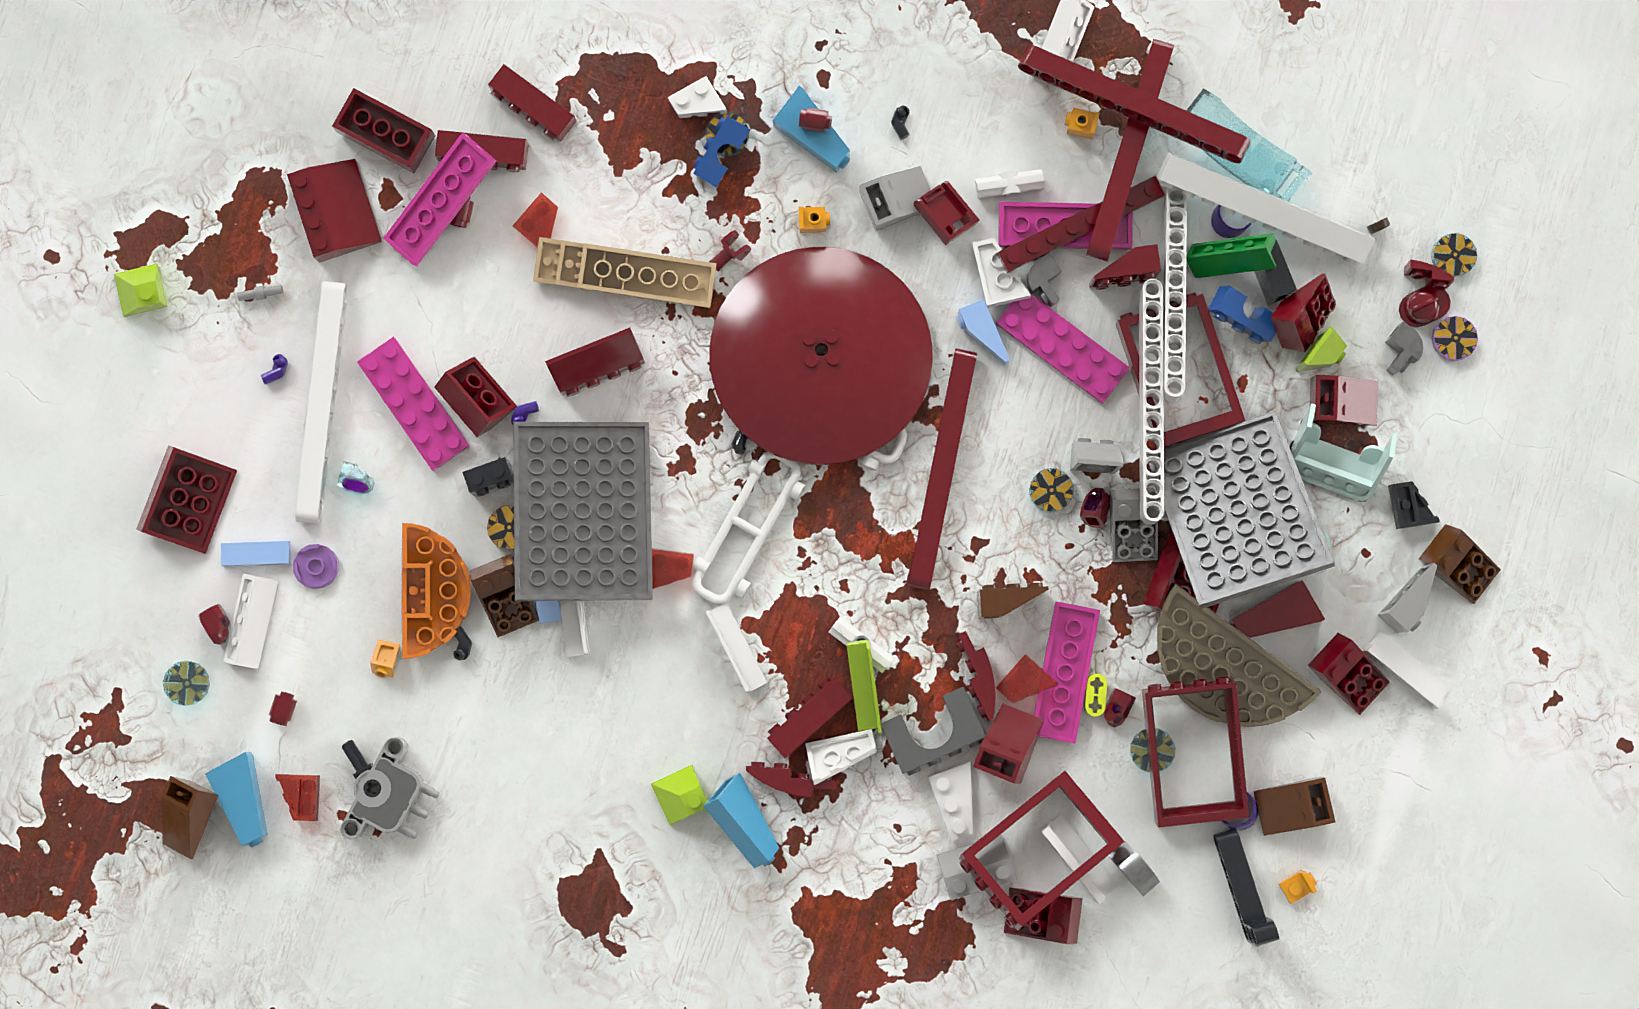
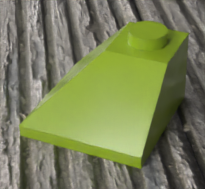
(140, 290)
(1324, 352)
(680, 794)

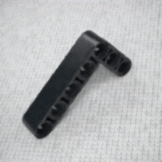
(1255, 924)

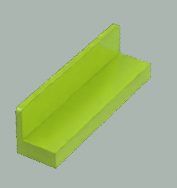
(863, 685)

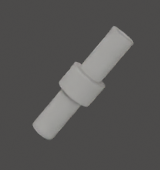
(260, 292)

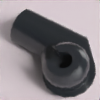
(898, 121)
(739, 442)
(464, 644)

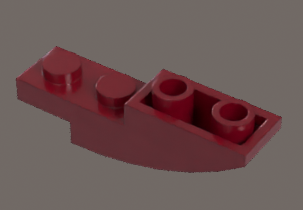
(983, 684)
(780, 779)

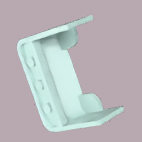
(1336, 467)

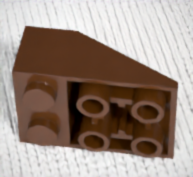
(1460, 562)
(496, 591)
(999, 602)
(1294, 806)
(185, 814)

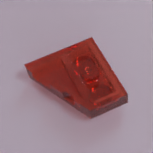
(537, 220)
(670, 566)
(1025, 680)
(301, 795)

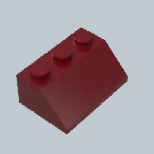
(475, 396)

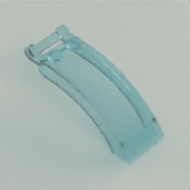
(1264, 163)

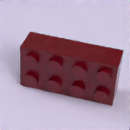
(383, 130)

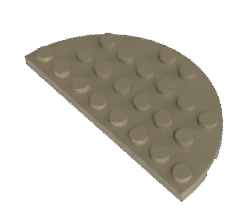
(1205, 646)

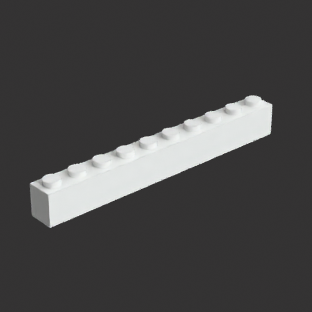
(1265, 208)

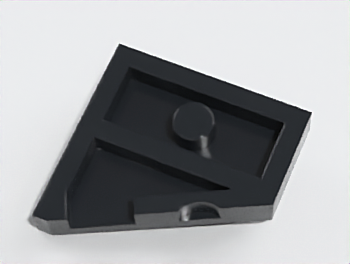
(1409, 506)

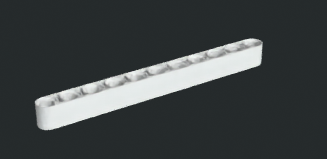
(1174, 293)
(1151, 390)
(321, 402)

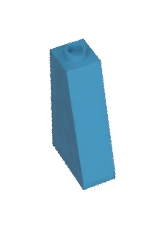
(826, 146)
(240, 797)
(742, 821)

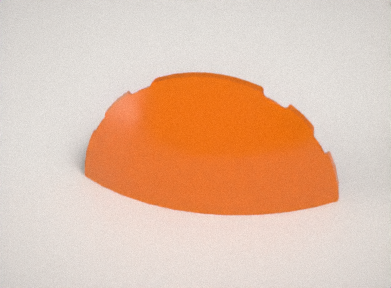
(432, 590)

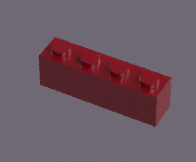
(532, 103)
(507, 151)
(809, 717)

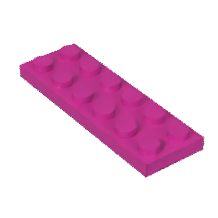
(439, 199)
(1025, 219)
(1063, 347)
(413, 404)
(1068, 663)

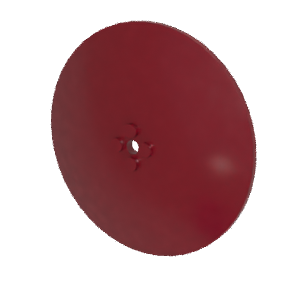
(809, 403)

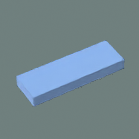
(255, 553)

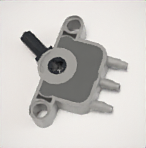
(396, 793)

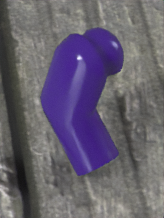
(278, 369)
(522, 411)

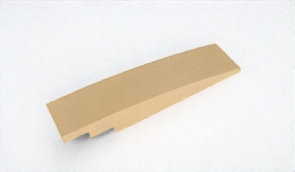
(624, 272)

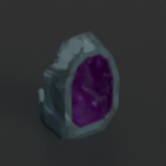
(355, 479)

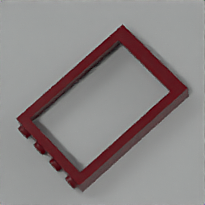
(1204, 426)
(1202, 812)
(986, 882)

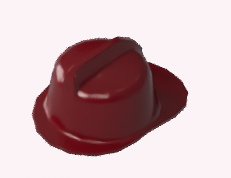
(1424, 306)

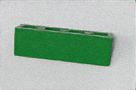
(1231, 256)

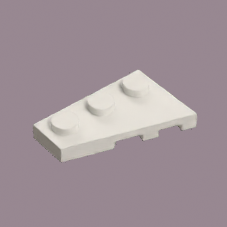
(996, 283)
(838, 753)
(954, 798)

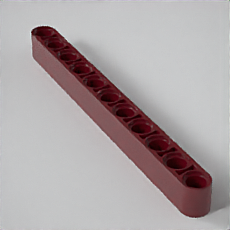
(1134, 104)
(1128, 156)
(942, 469)

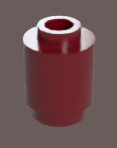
(815, 120)
(464, 215)
(282, 708)

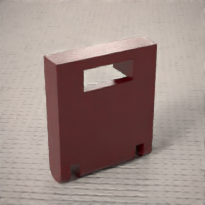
(942, 209)

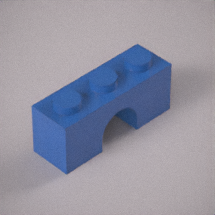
(728, 132)
(1228, 307)

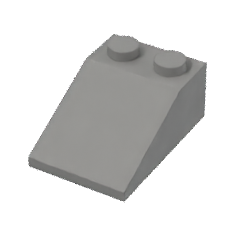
(1096, 457)
(1409, 604)

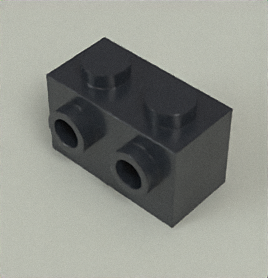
(489, 476)

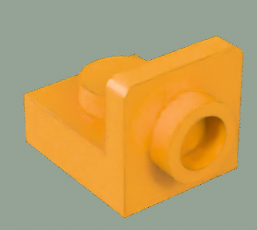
(384, 658)
(1298, 886)

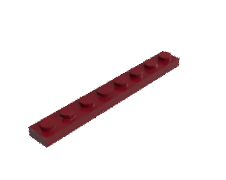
(1074, 227)

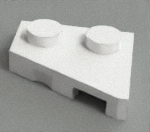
(697, 100)

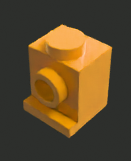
(1084, 130)
(806, 225)

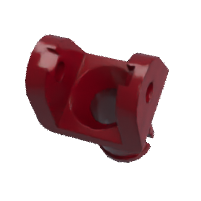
(728, 253)

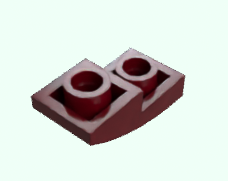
(1435, 276)

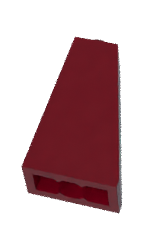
(1280, 612)

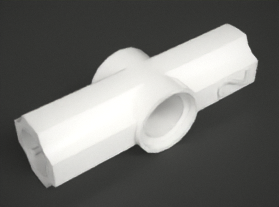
(1009, 184)
(847, 633)

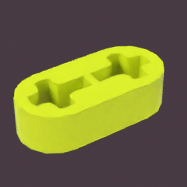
(1101, 695)

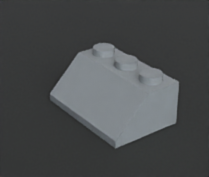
(992, 857)

